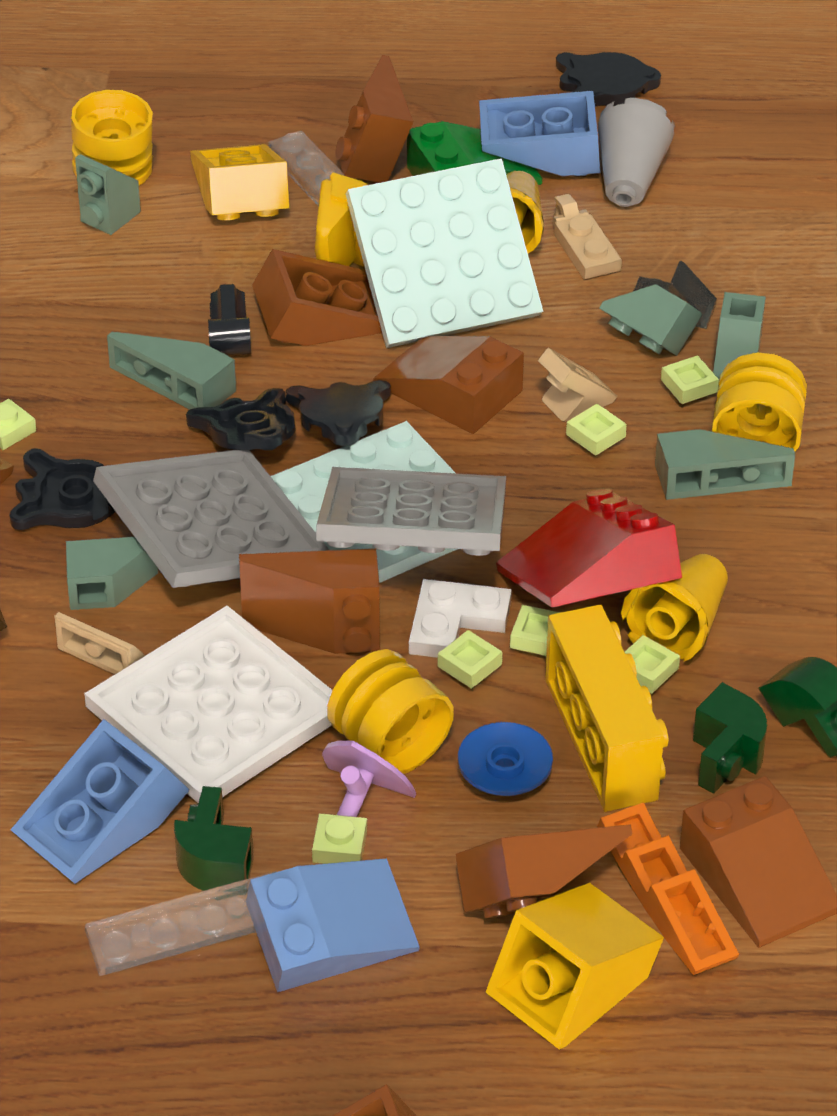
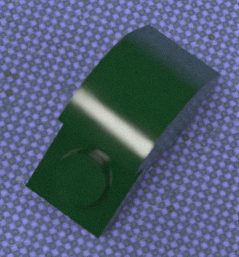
(809, 693)
(732, 732)
(208, 850)

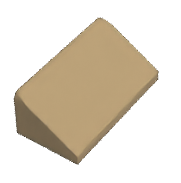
(94, 645)

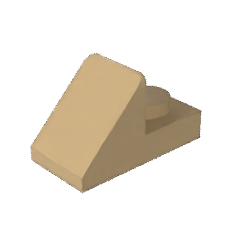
(572, 387)

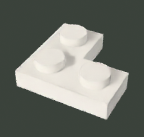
(450, 606)

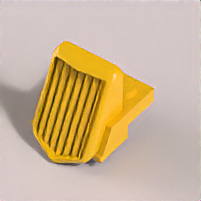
(335, 230)

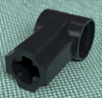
(228, 323)

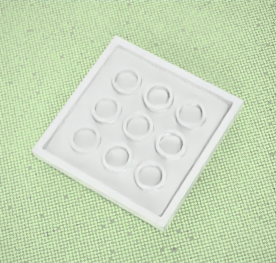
(215, 703)

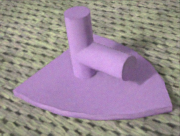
(358, 770)

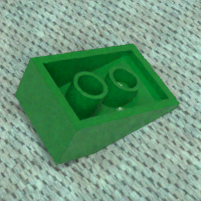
(450, 146)

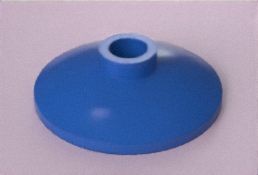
(505, 758)

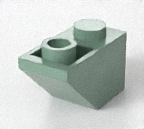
(105, 195)
(656, 315)
(738, 328)
(105, 571)

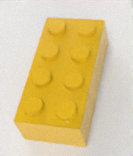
(605, 707)

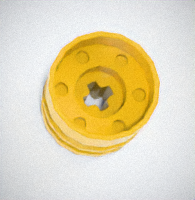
(114, 131)
(761, 400)
(390, 710)

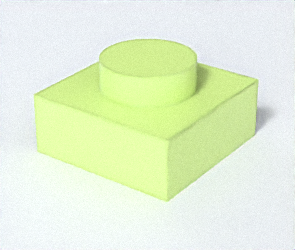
(689, 379)
(14, 424)
(596, 429)
(531, 630)
(469, 659)
(653, 662)
(339, 839)

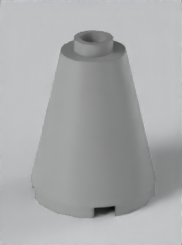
(632, 147)

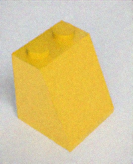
(571, 962)

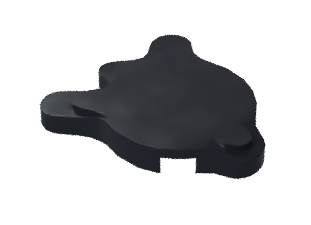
(607, 74)
(340, 409)
(247, 424)
(59, 493)

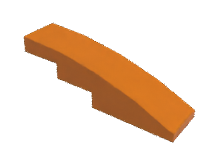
(670, 892)

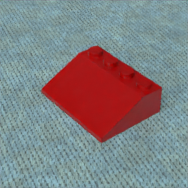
(594, 551)

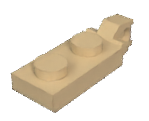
(583, 240)

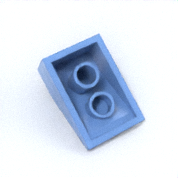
(543, 131)
(99, 804)
(328, 920)

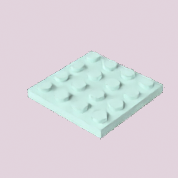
(444, 252)
(389, 449)

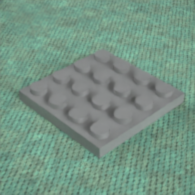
(412, 510)
(204, 512)

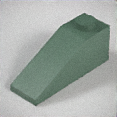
(174, 368)
(716, 463)

